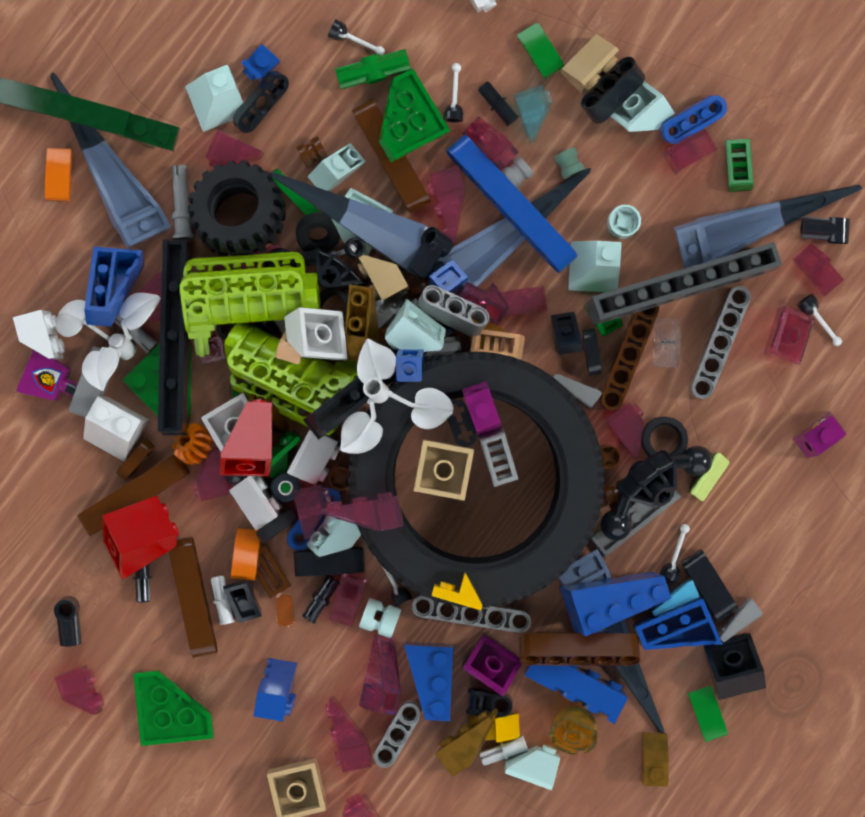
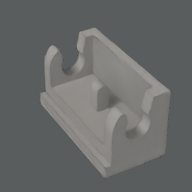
(388, 309)

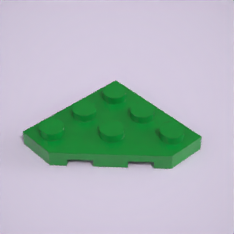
(409, 117)
(145, 380)
(168, 712)

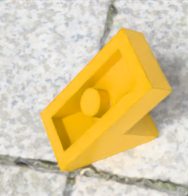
(465, 596)
(503, 728)

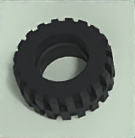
(226, 182)

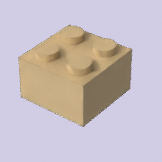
(443, 469)
(297, 789)

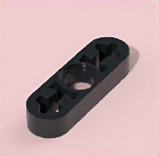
(250, 102)

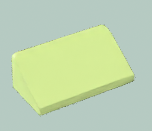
(705, 483)

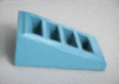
(680, 596)

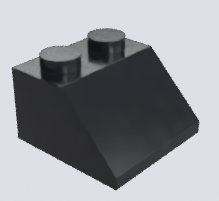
(735, 667)

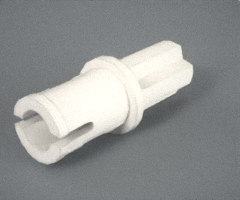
(222, 604)
(503, 751)

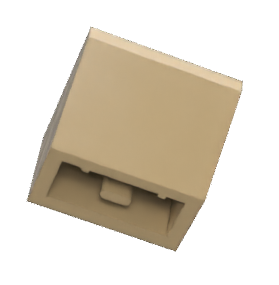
(586, 66)
(385, 277)

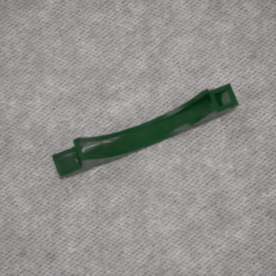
(89, 113)

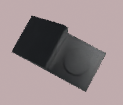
(566, 333)
(243, 600)

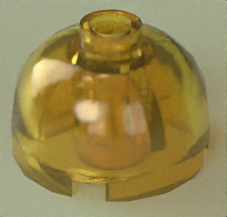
(574, 730)

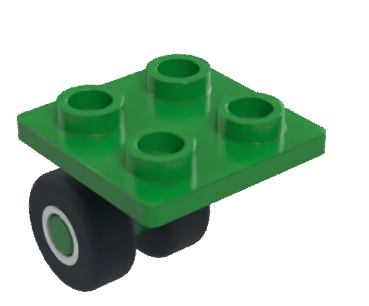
(280, 481)

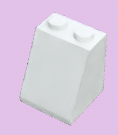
(113, 427)

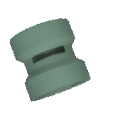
(569, 163)

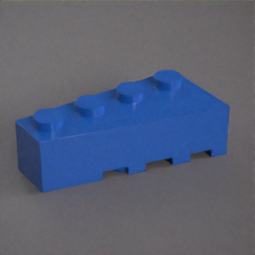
(609, 601)
(583, 687)

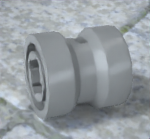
(518, 172)

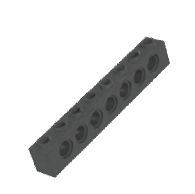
(683, 283)

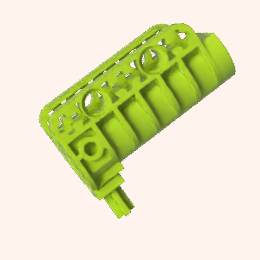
(243, 293)
(304, 385)

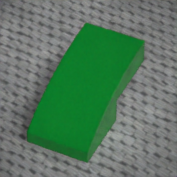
(540, 50)
(708, 713)

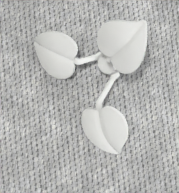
(378, 363)
(101, 364)

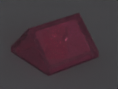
(789, 335)

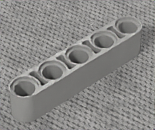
(728, 333)
(481, 620)

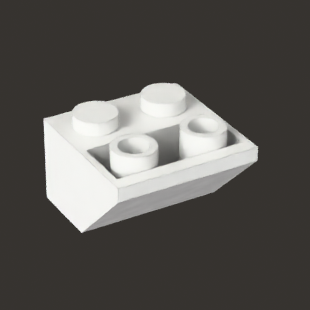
(39, 333)
(256, 501)

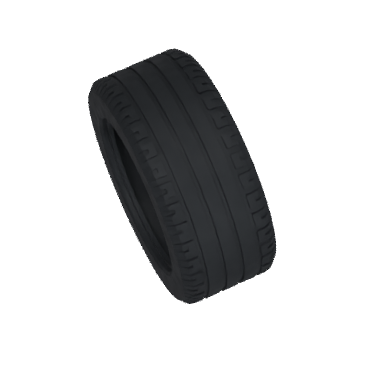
(576, 496)

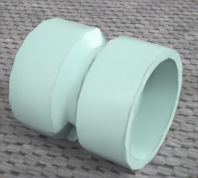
(623, 221)
(388, 621)

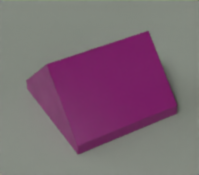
(492, 664)

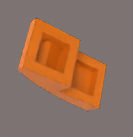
(58, 174)
(245, 554)

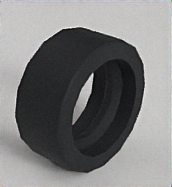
(678, 426)

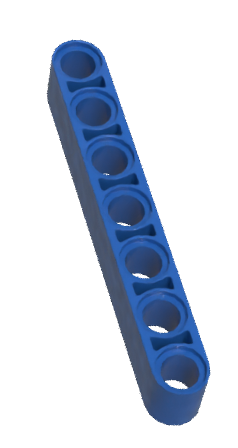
(511, 203)

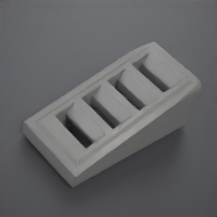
(583, 393)
(490, 437)
(741, 618)

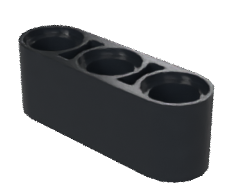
(612, 90)
(342, 562)
(709, 585)

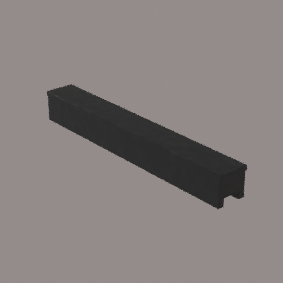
(173, 342)
(346, 402)

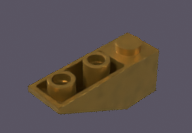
(360, 320)
(462, 749)

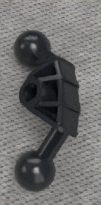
(326, 266)
(652, 484)

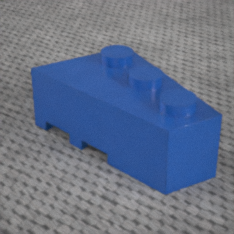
(110, 282)
(680, 627)
(432, 676)
(275, 690)

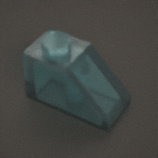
(533, 109)

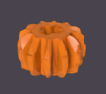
(194, 445)

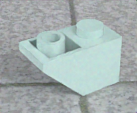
(336, 168)
(333, 536)

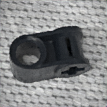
(487, 702)

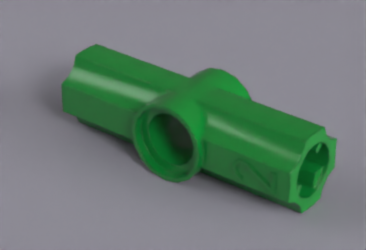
(373, 69)

